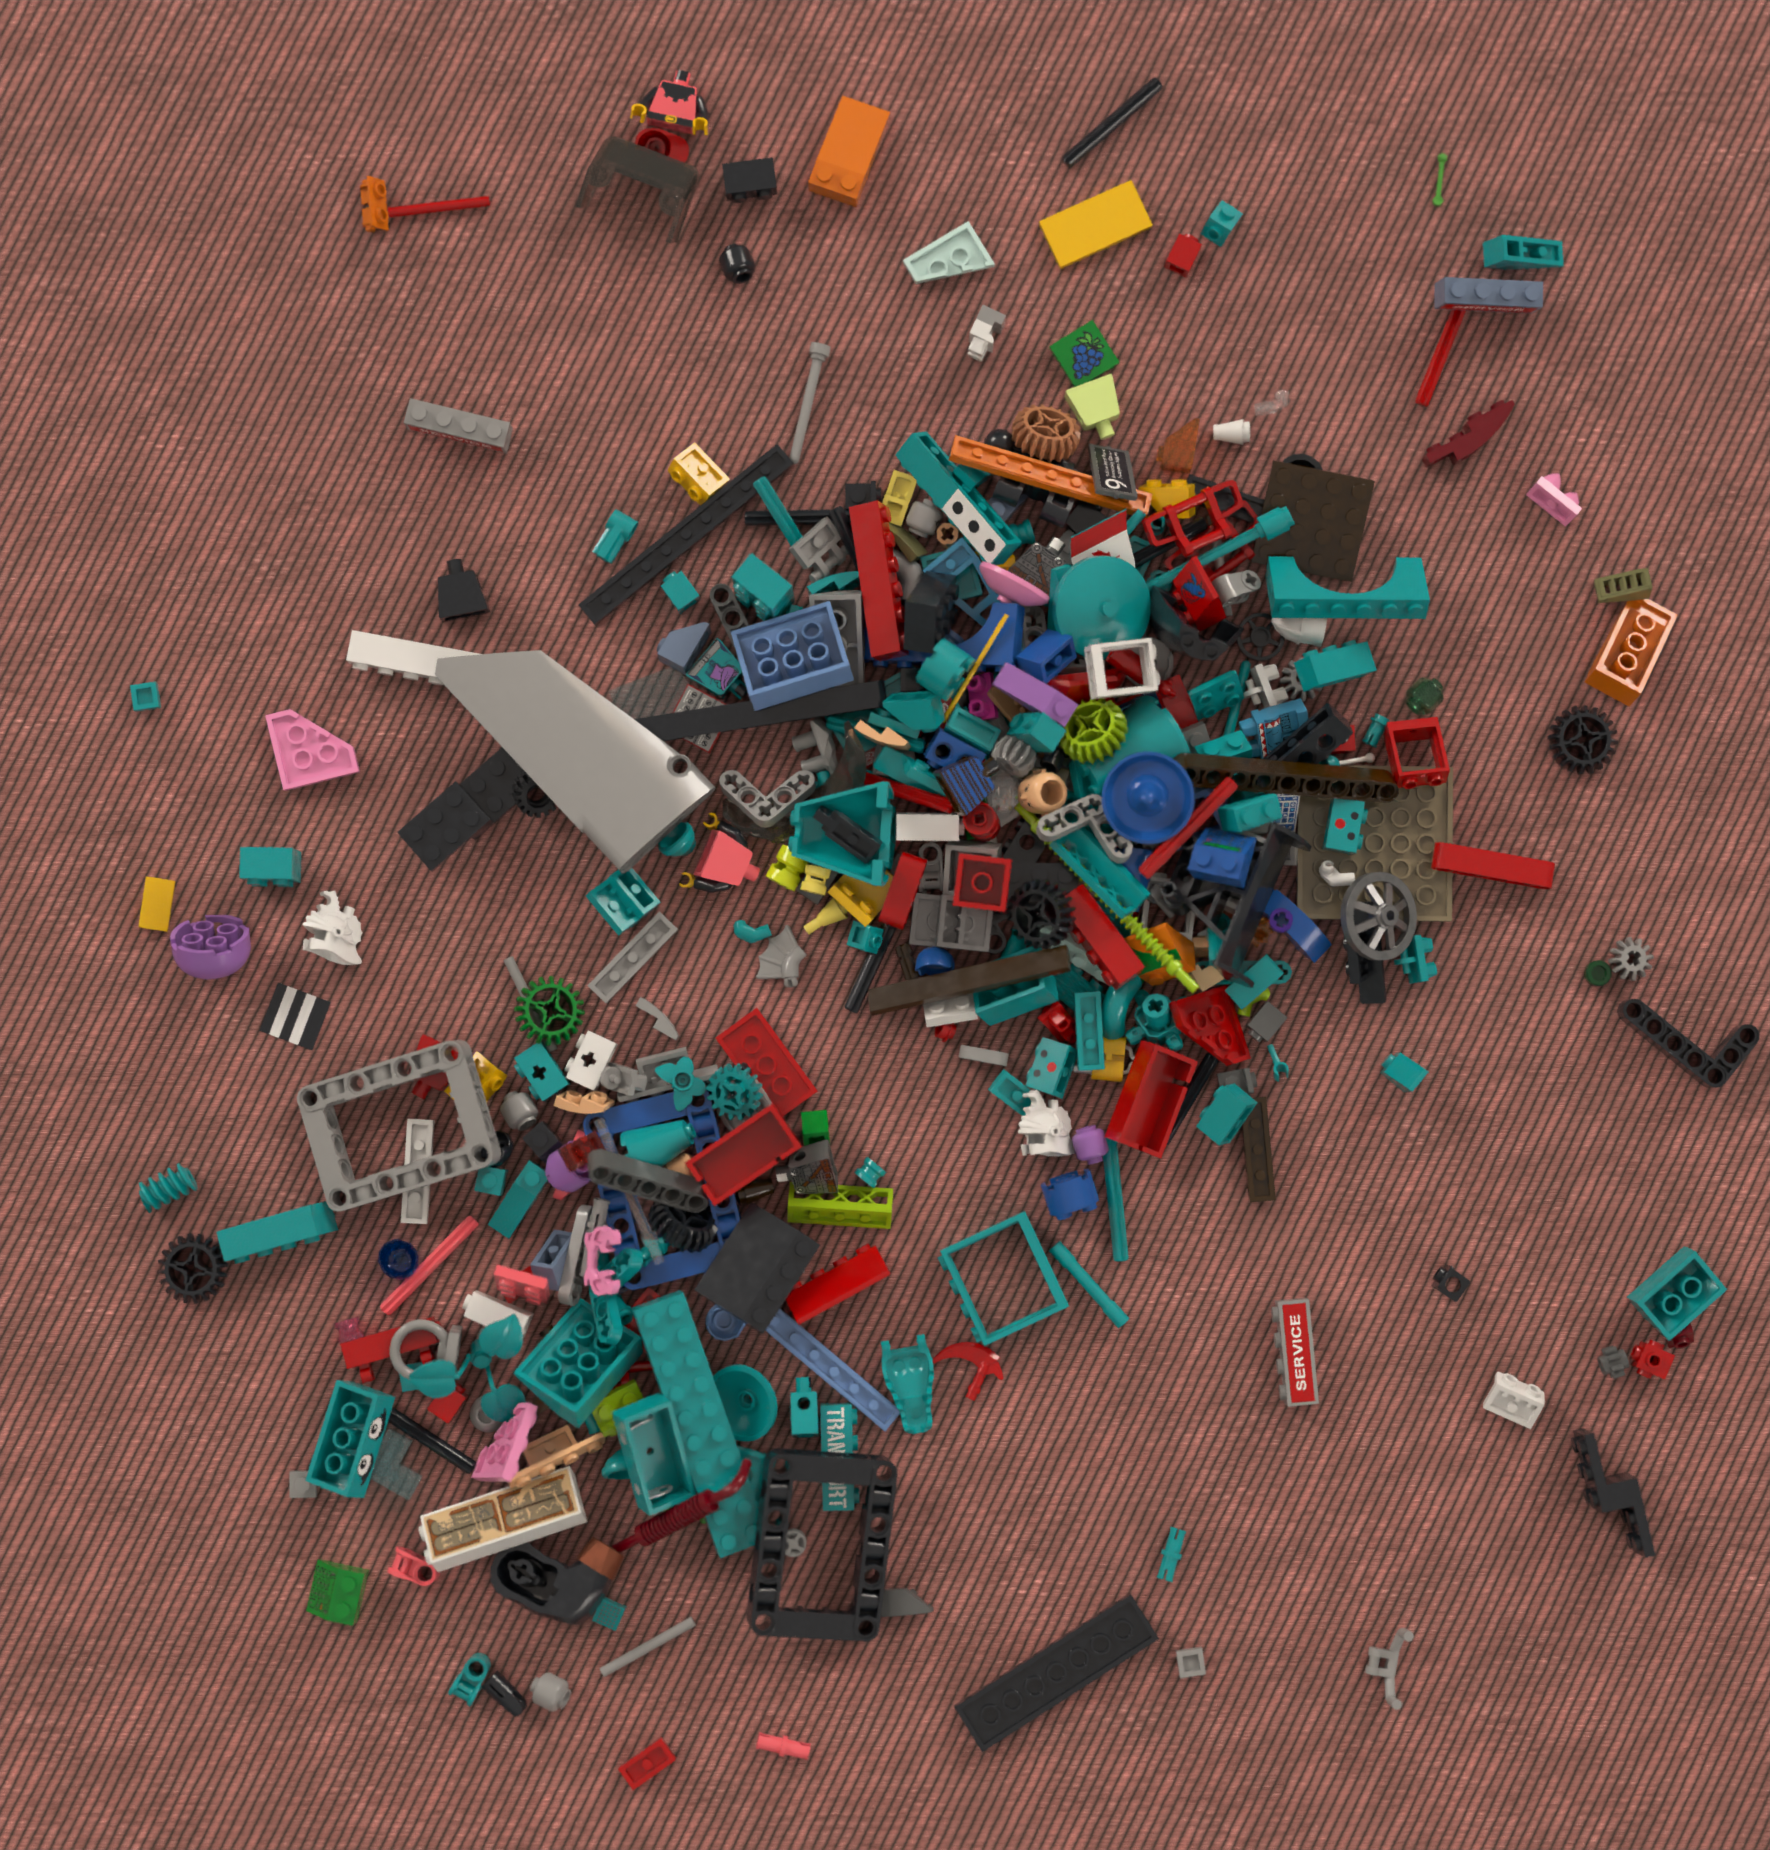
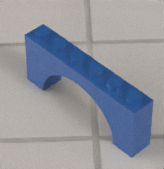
(1004, 648)

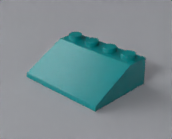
(575, 1369)

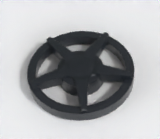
(1259, 638)

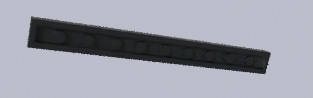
(684, 536)

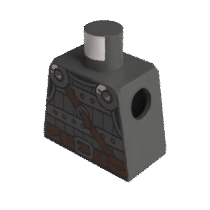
(1037, 563)
(811, 1169)

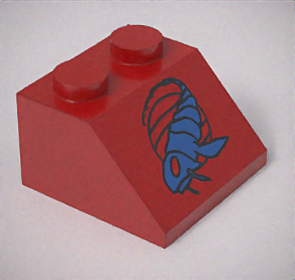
(1198, 596)

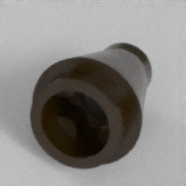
(754, 1191)

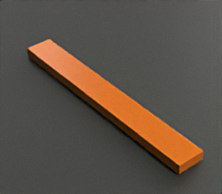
(1040, 474)

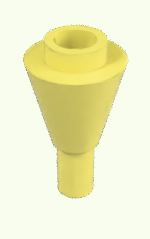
(829, 914)

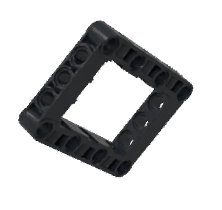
(772, 1538)

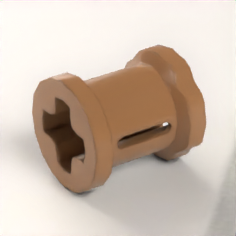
(952, 530)

